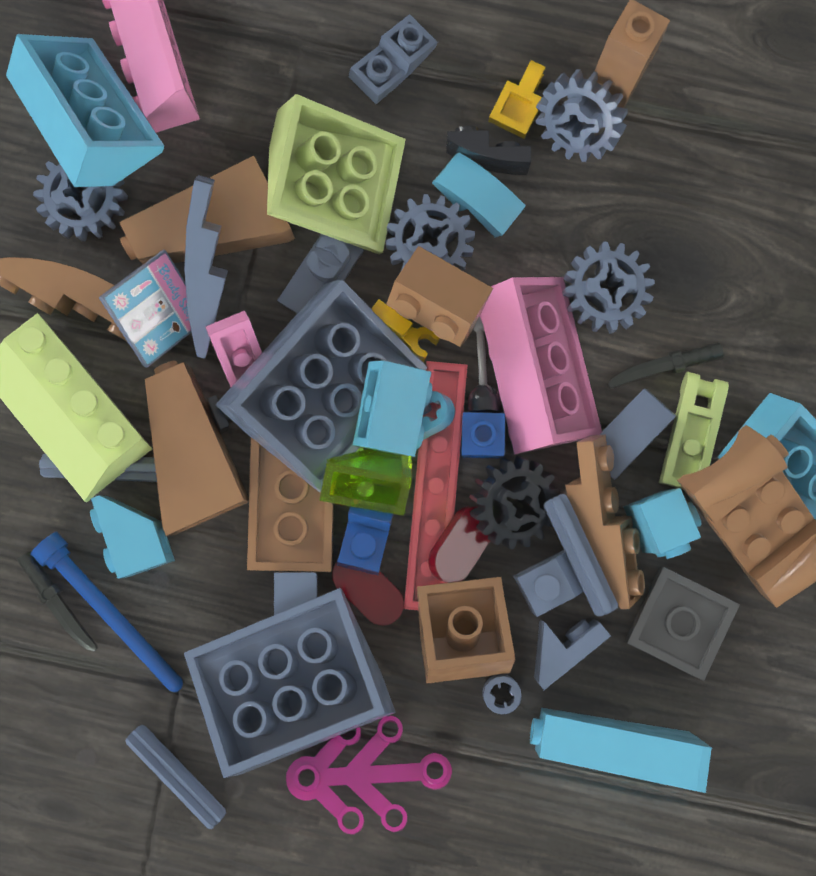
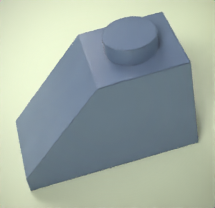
(548, 583)

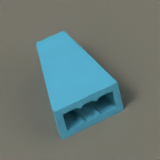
(623, 748)

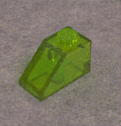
(368, 481)

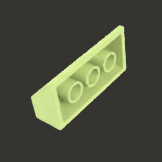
(66, 409)

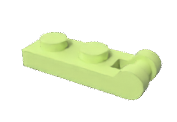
(693, 428)

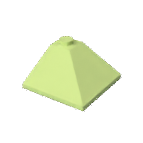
(332, 173)

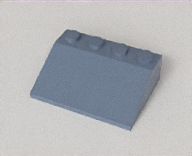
(310, 381)
(287, 684)

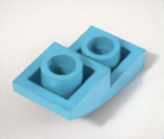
(480, 193)

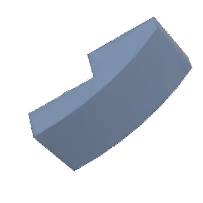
(393, 60)
(636, 429)

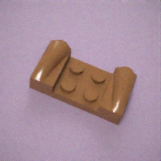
(758, 515)

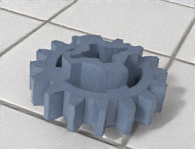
(582, 115)
(62, 198)
(445, 230)
(608, 270)

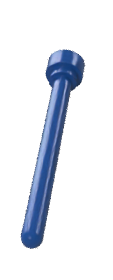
(54, 554)

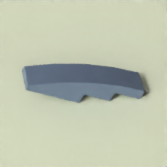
(202, 280)

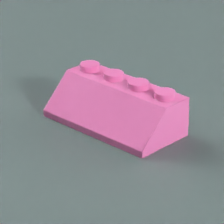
(152, 62)
(538, 364)

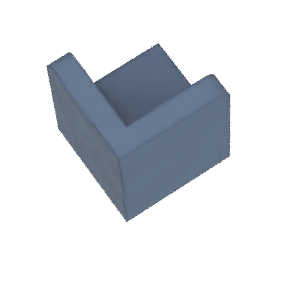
(293, 589)

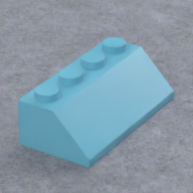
(81, 108)

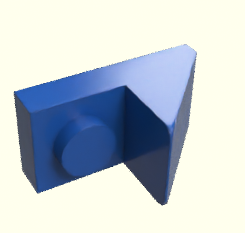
(365, 540)

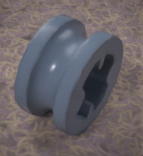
(513, 689)

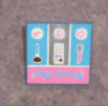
(150, 308)

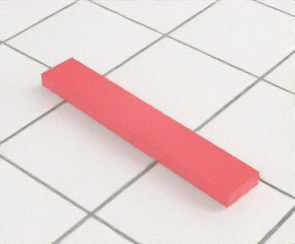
(435, 479)

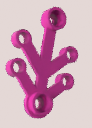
(360, 776)

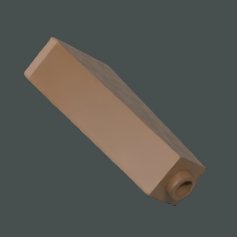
(630, 48)
(235, 204)
(189, 453)

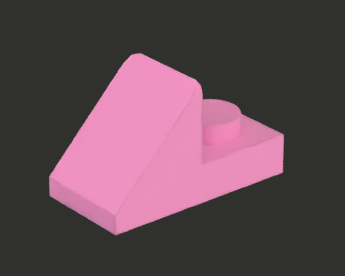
(234, 345)

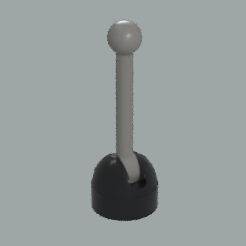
(483, 397)

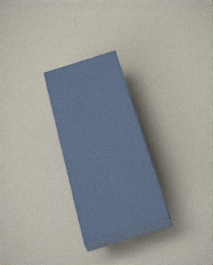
(324, 263)

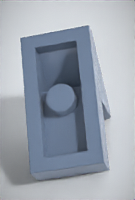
(556, 659)

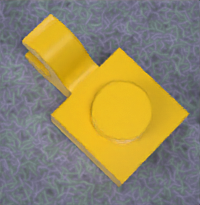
(517, 103)
(403, 329)

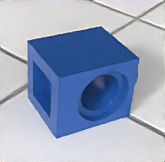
(483, 435)

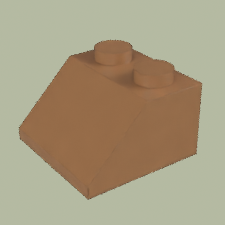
(439, 296)
(464, 630)

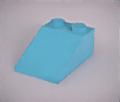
(797, 432)

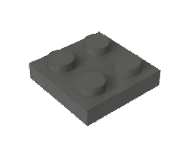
(682, 623)

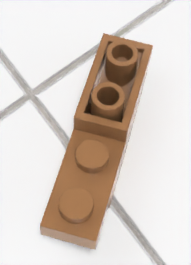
(57, 288)
(610, 537)

